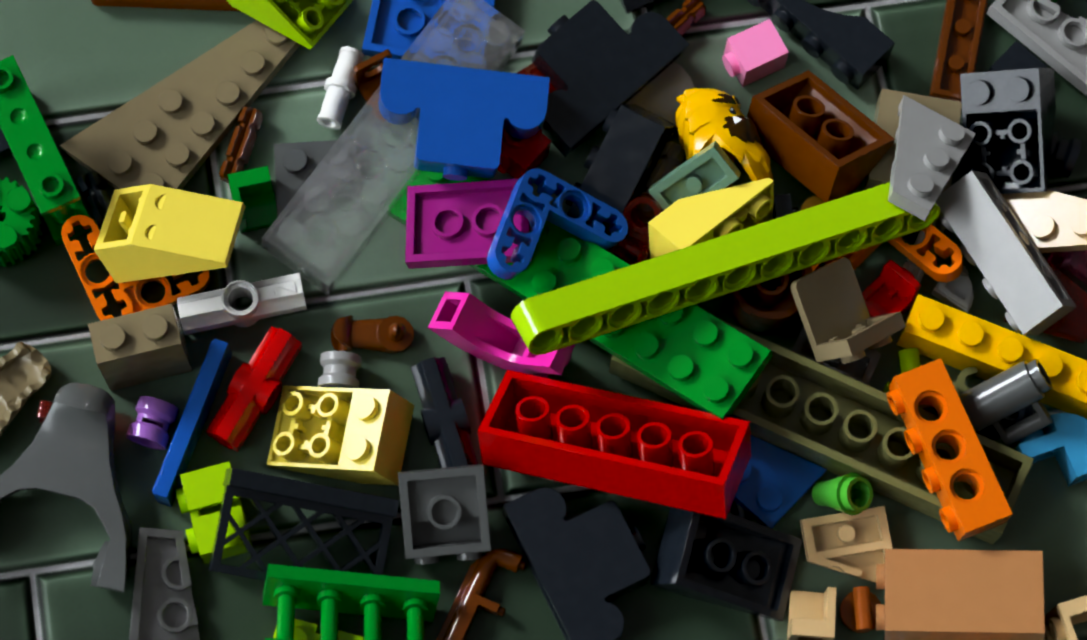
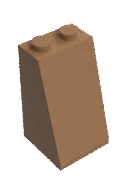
(961, 595)

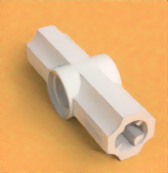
(214, 309)

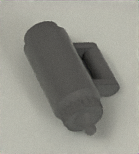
(1007, 394)

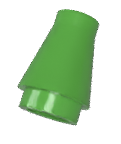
(844, 493)

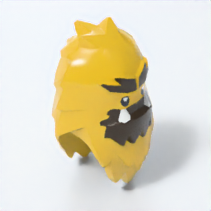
(716, 116)

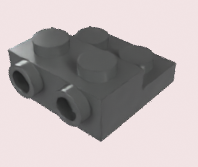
(444, 513)

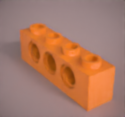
(933, 386)

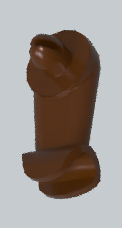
(382, 334)

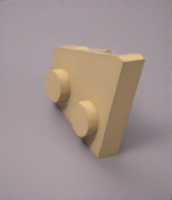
(848, 541)

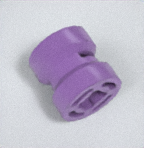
(152, 422)

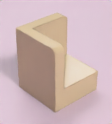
(812, 615)

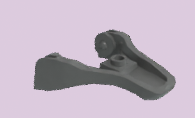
(77, 460)

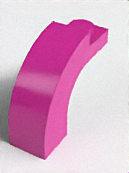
(491, 336)

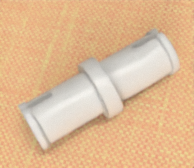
(339, 88)

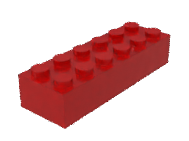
(615, 443)

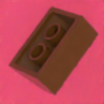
(818, 135)

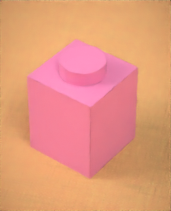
(755, 53)

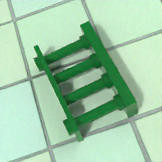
(37, 153)
(348, 593)

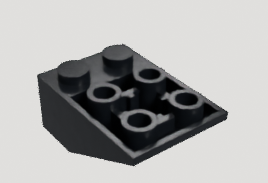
(1012, 126)

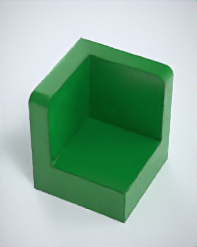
(256, 192)

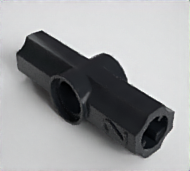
(443, 413)

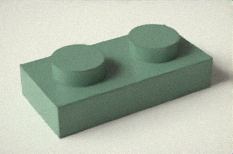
(700, 174)

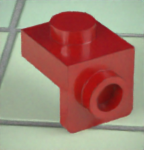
(891, 291)

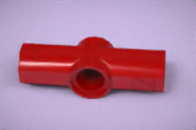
(254, 388)

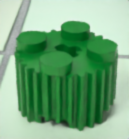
(21, 222)

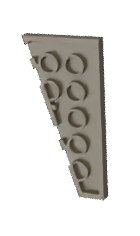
(183, 118)

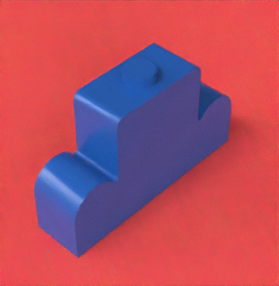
(461, 113)

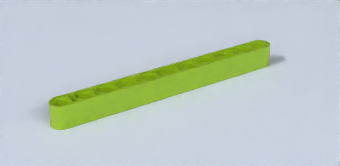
(712, 269)

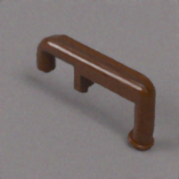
(472, 590)

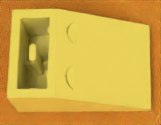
(710, 216)
(166, 232)
(341, 433)

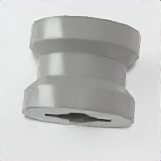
(339, 369)

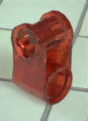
(635, 245)

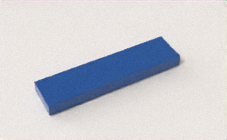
(192, 422)

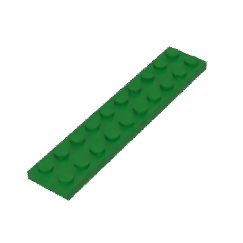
(679, 350)

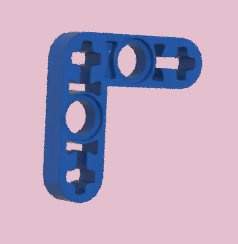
(539, 210)

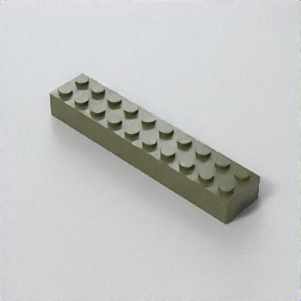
(846, 429)

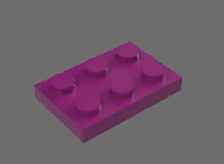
(456, 222)

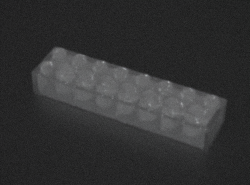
(373, 159)

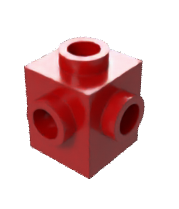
(522, 155)

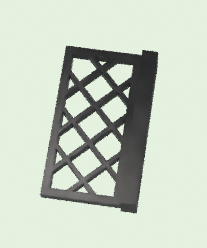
(300, 496)

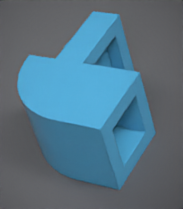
(1063, 439)

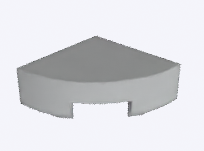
(957, 292)

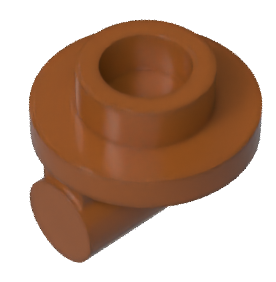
(859, 610)

